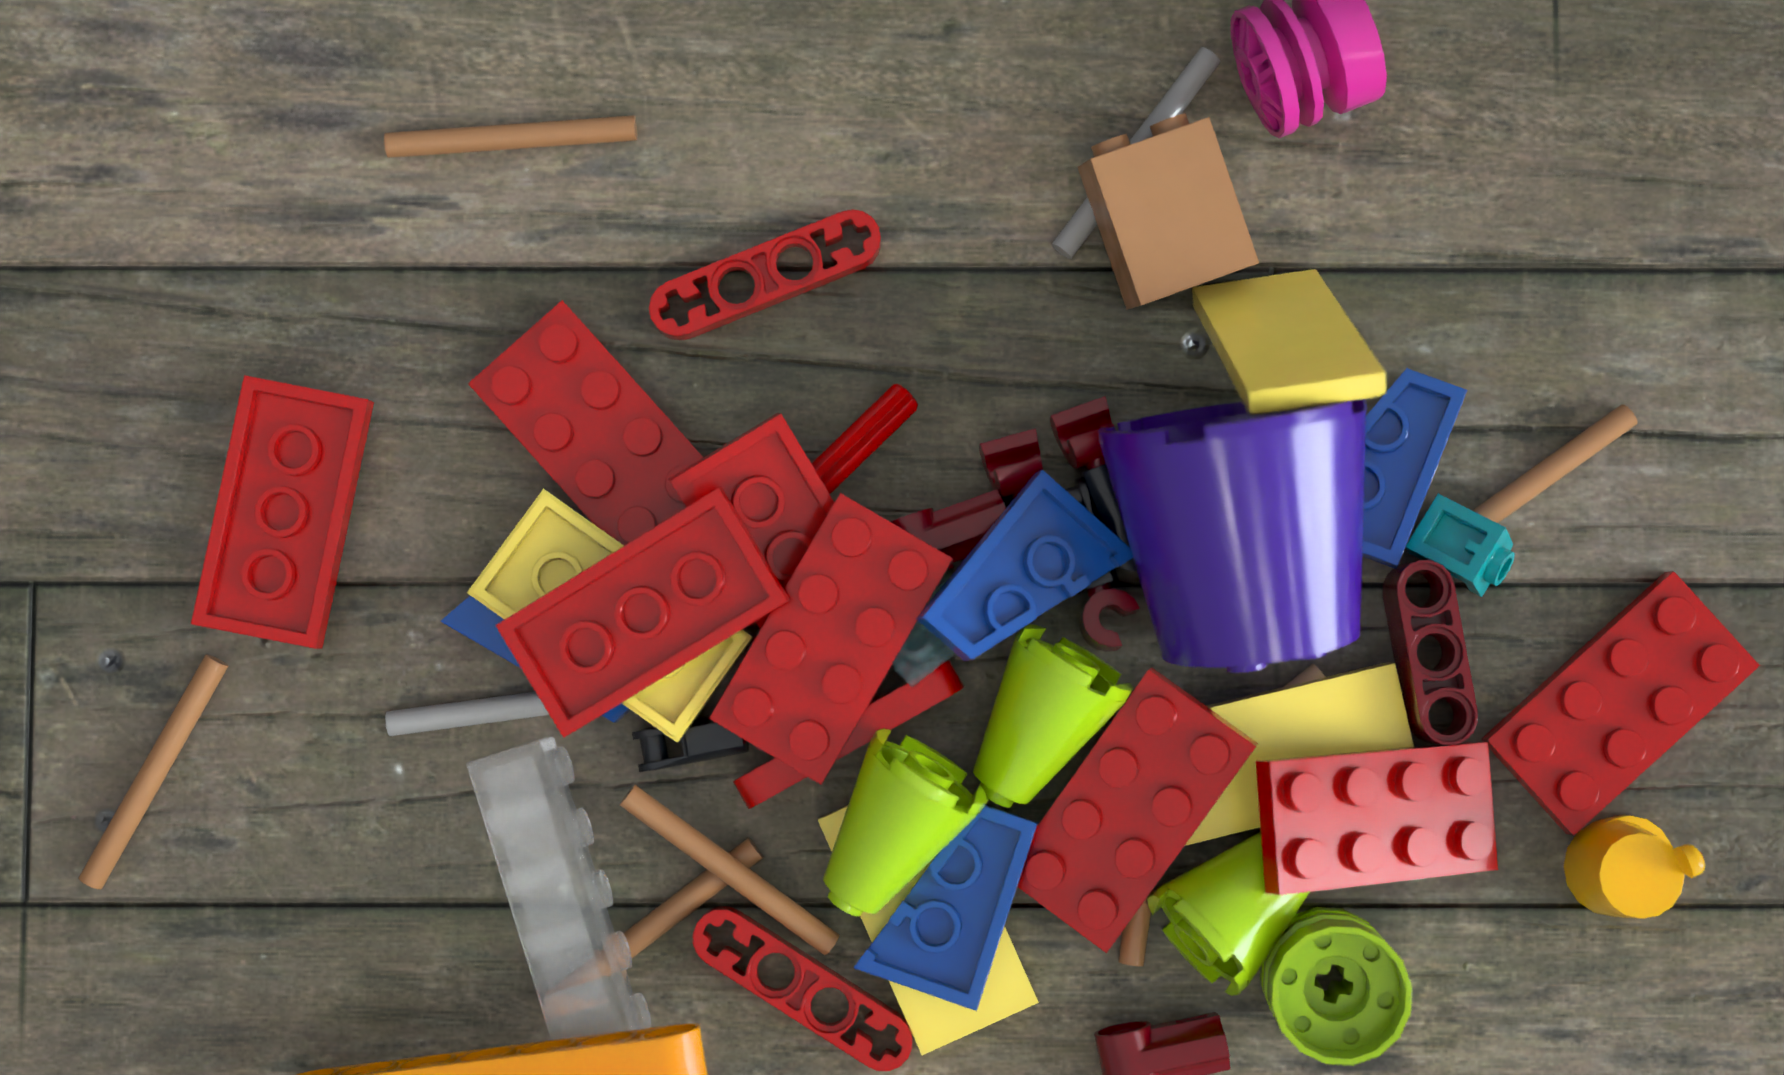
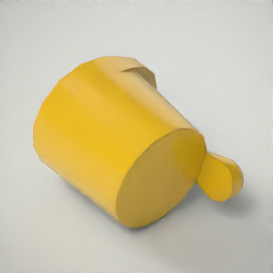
(1628, 867)

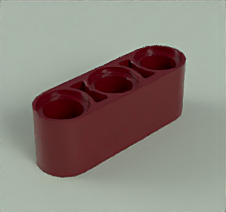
(1452, 675)

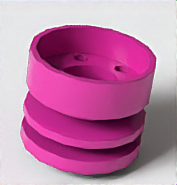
(1305, 58)

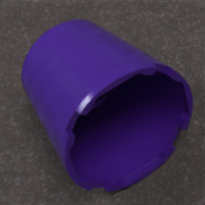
(1244, 529)

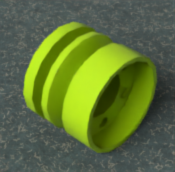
(1353, 1016)

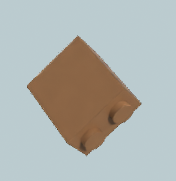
(1166, 210)

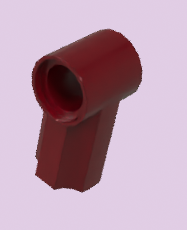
(956, 527)
(1168, 1048)

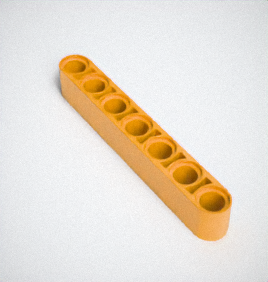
(632, 1052)

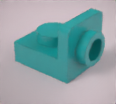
(1464, 543)

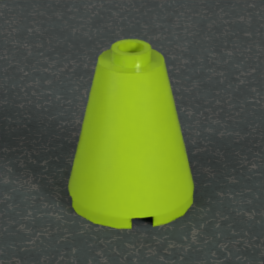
(1043, 714)
(896, 822)
(1224, 916)

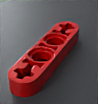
(762, 266)
(882, 713)
(797, 996)

